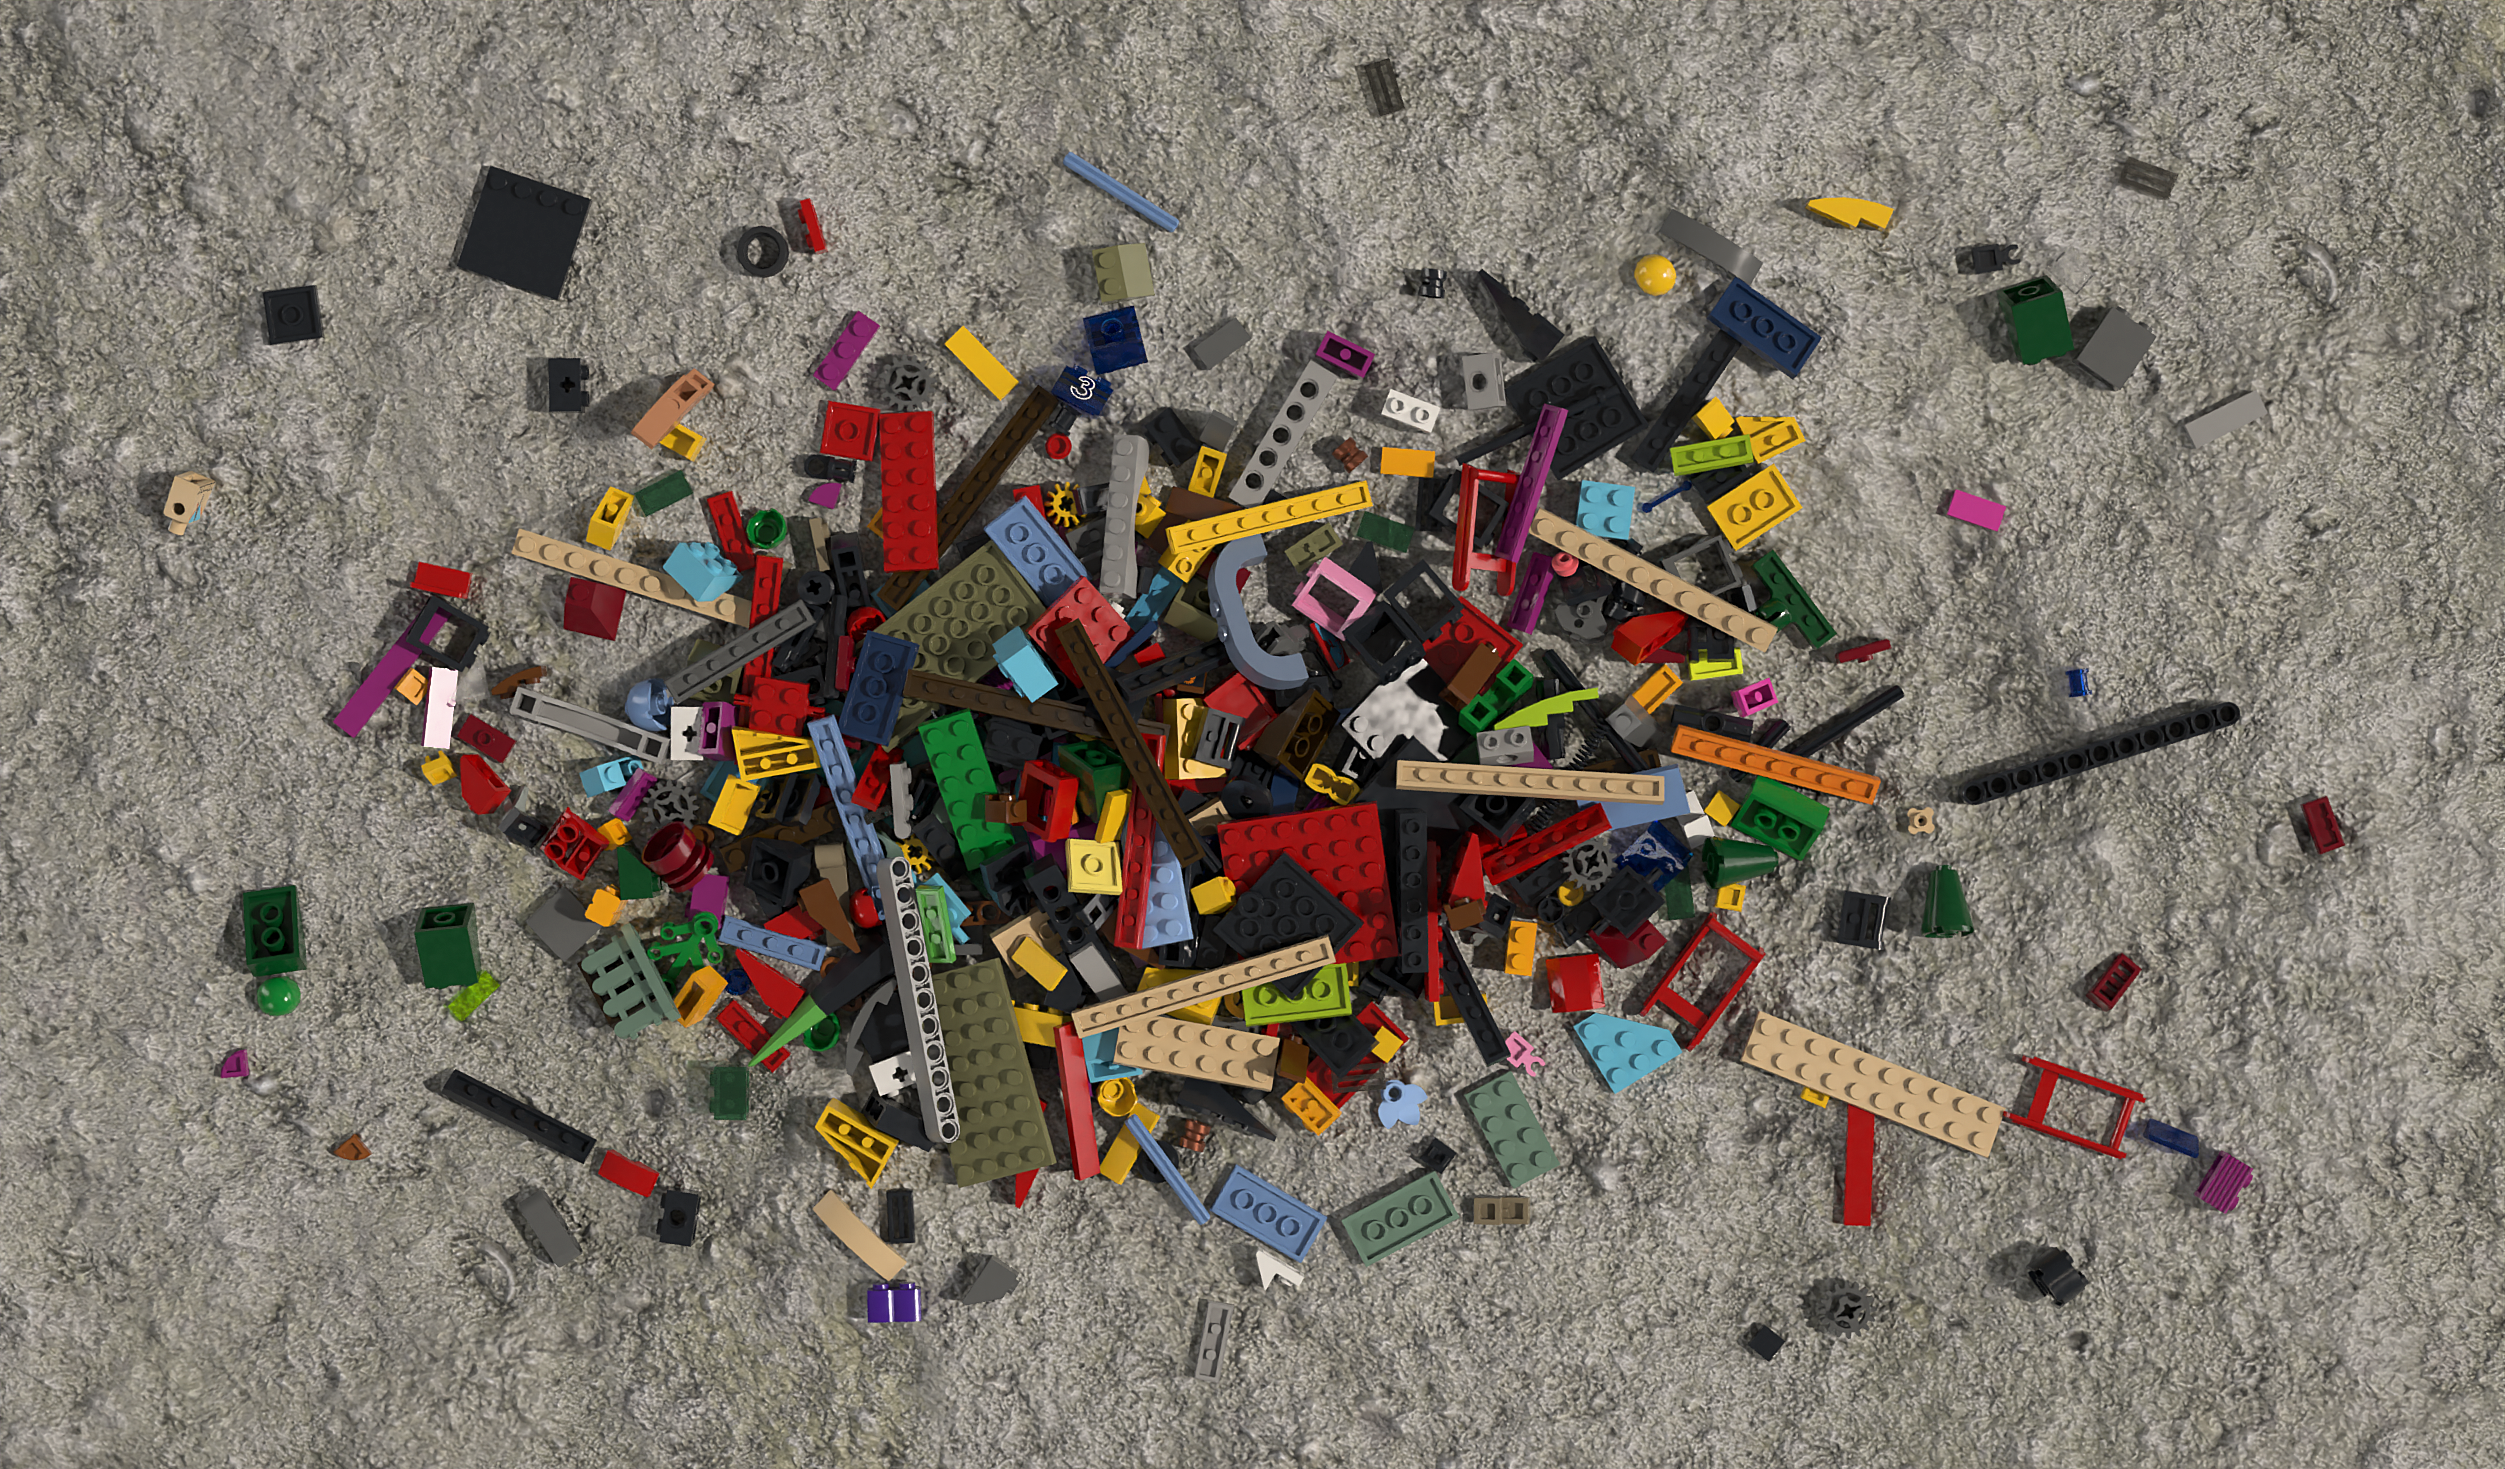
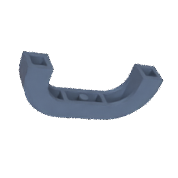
(1233, 625)

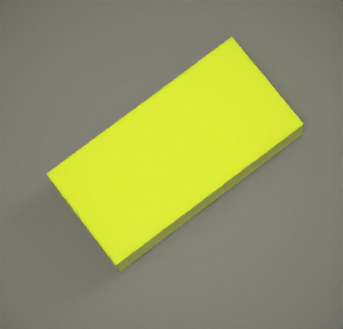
(1715, 669)

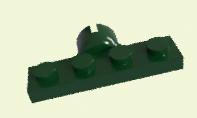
(1790, 602)

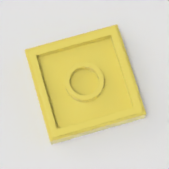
(1093, 867)

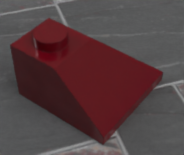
(593, 608)
(1630, 951)

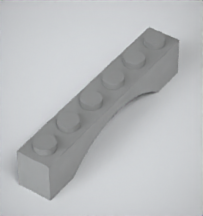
(1119, 559)
(591, 724)

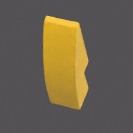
(1851, 211)

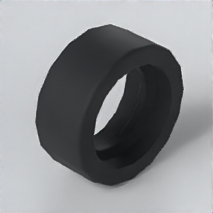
(756, 232)

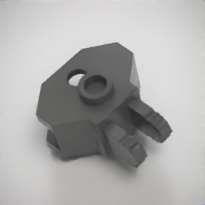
(1587, 616)
(1281, 639)

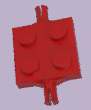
(779, 706)

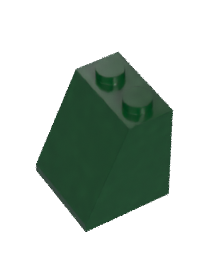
(2036, 320)
(1099, 772)
(448, 946)

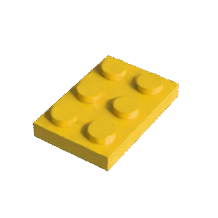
(1754, 507)

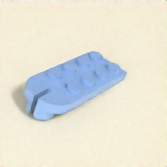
(1167, 908)

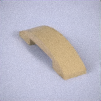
(859, 1236)

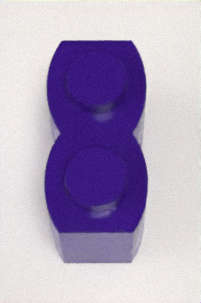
(894, 1303)

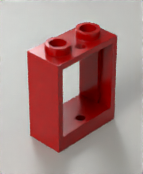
(1062, 801)

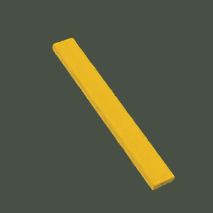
(1268, 517)

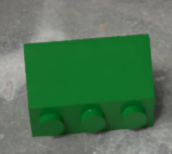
(1780, 817)

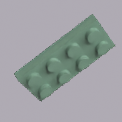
(1512, 1129)
(1400, 1218)

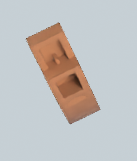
(672, 408)

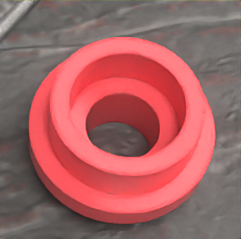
(1565, 564)

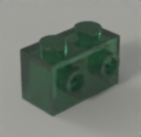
(730, 1092)

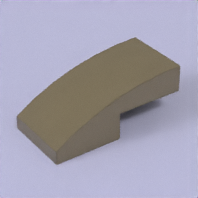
(1501, 1210)

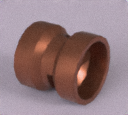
(1354, 459)
(1194, 1135)

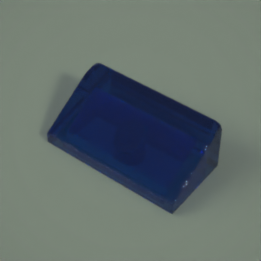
(2172, 1138)

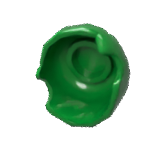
(766, 529)
(278, 996)
(823, 1034)

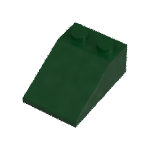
(274, 931)

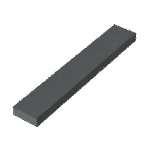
(739, 651)

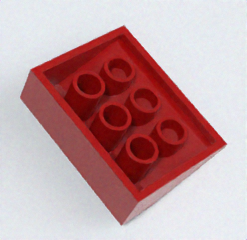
(1466, 873)

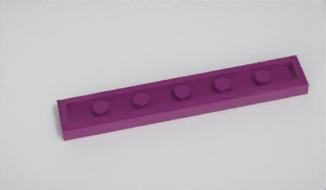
(1531, 483)
(386, 676)

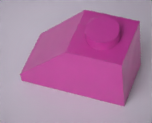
(1754, 697)

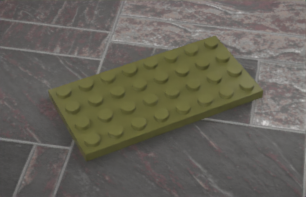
(958, 624)
(989, 1077)

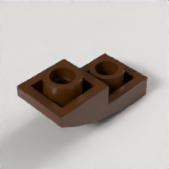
(508, 687)

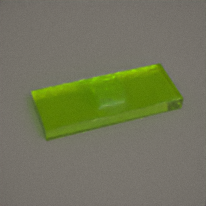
(473, 996)

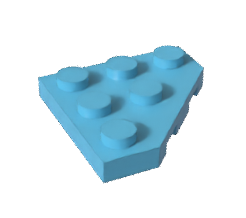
(1625, 1047)

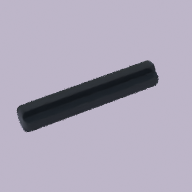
(1769, 740)

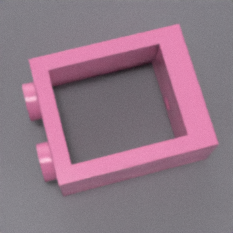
(1322, 614)

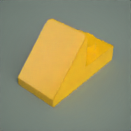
(1207, 471)

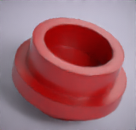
(1058, 446)

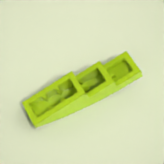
(1537, 713)

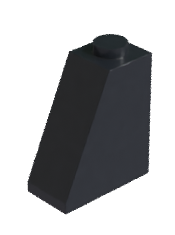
(896, 1120)

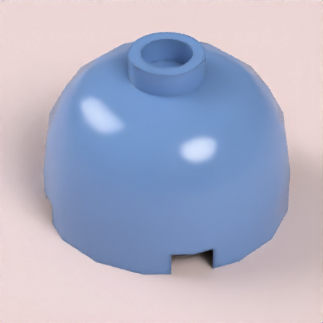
(649, 705)

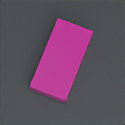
(1976, 510)

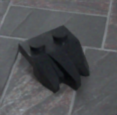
(790, 799)
(1004, 878)

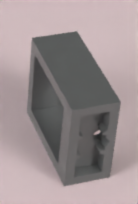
(1723, 549)

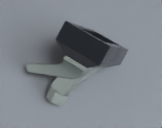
(518, 823)
(1496, 920)

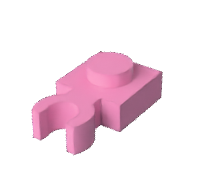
(1520, 1052)

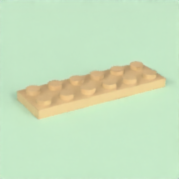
(1198, 1052)

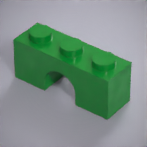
(1503, 694)

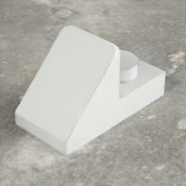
(1696, 823)
(1270, 1265)

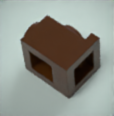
(1005, 808)
(1464, 913)

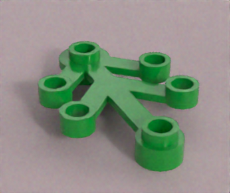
(687, 948)

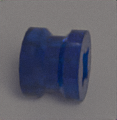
(735, 983)

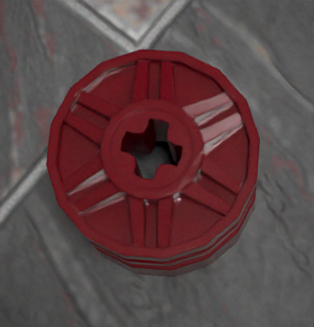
(677, 856)

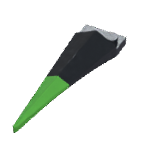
(844, 983)

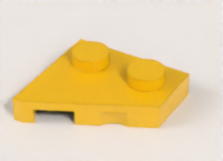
(1770, 435)

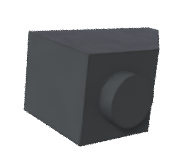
(1218, 431)
(1634, 723)
(992, 1283)

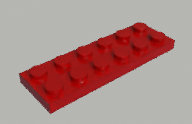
(908, 491)

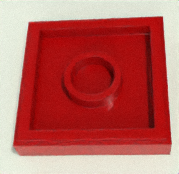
(850, 431)

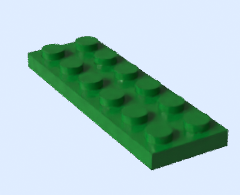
(963, 783)

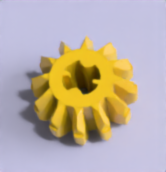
(1057, 502)
(916, 860)

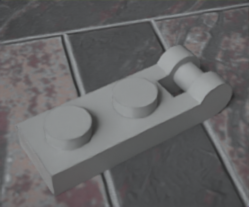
(901, 799)

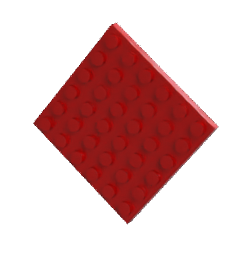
(1339, 849)

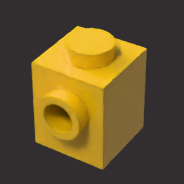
(1147, 515)

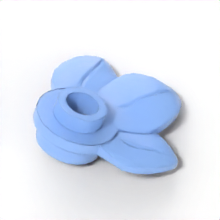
(1402, 1106)

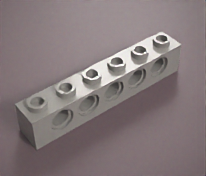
(1323, 382)

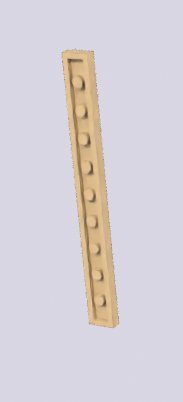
(626, 576)
(1652, 579)
(1530, 782)
(1203, 986)

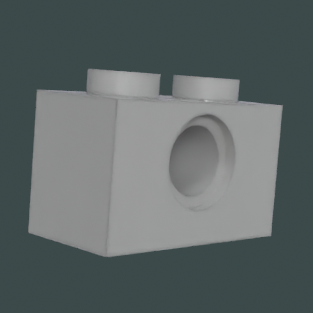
(1493, 393)
(1505, 747)

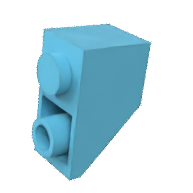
(609, 775)

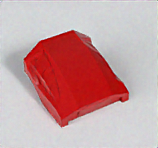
(573, 844)
(1575, 983)

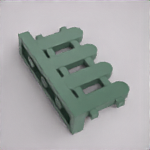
(639, 992)

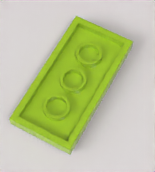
(1321, 998)

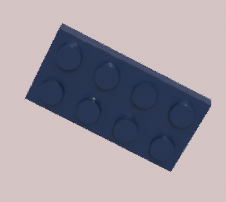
(1764, 328)
(877, 688)

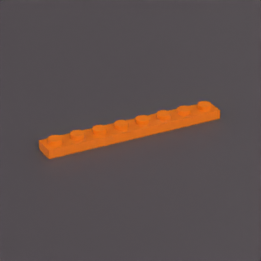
(1775, 764)

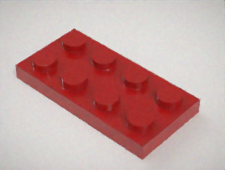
(1320, 1072)

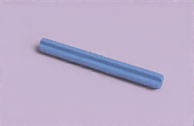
(1121, 192)
(1167, 1169)

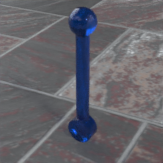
(1685, 486)

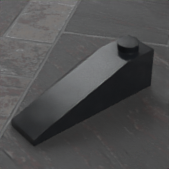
(1530, 330)
(1212, 1097)

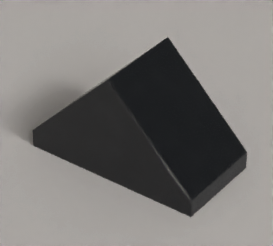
(1366, 568)

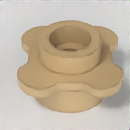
(1914, 815)

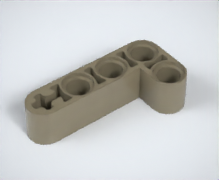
(833, 864)

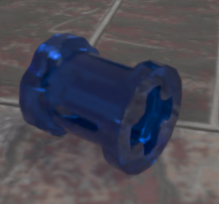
(2078, 682)

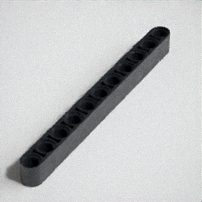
(2111, 752)

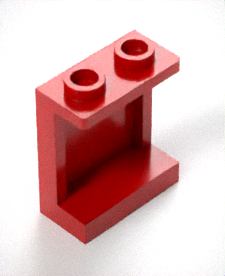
(1241, 698)

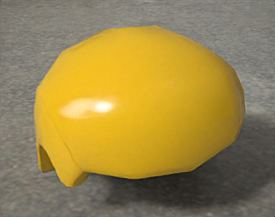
(1655, 274)
(1116, 1096)

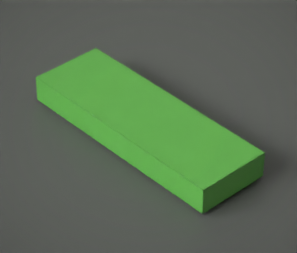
(935, 924)

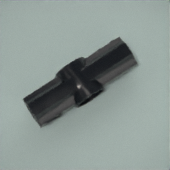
(1728, 725)
(1552, 734)

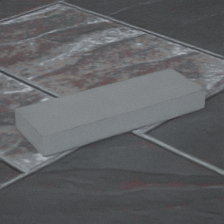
(2225, 419)
(1097, 973)
(1213, 1341)

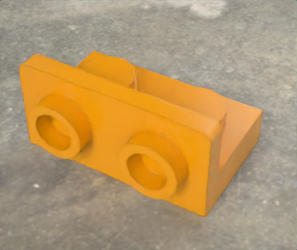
(1311, 1106)

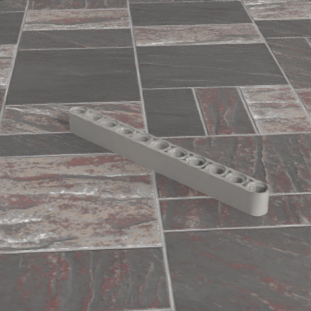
(909, 990)

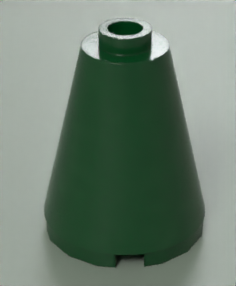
(1735, 861)
(1945, 906)

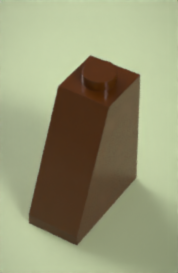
(1470, 676)

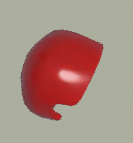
(863, 620)
(863, 909)

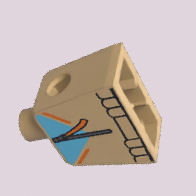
(187, 500)

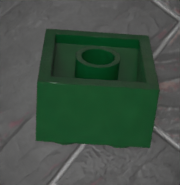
(635, 877)

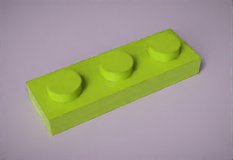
(1711, 455)

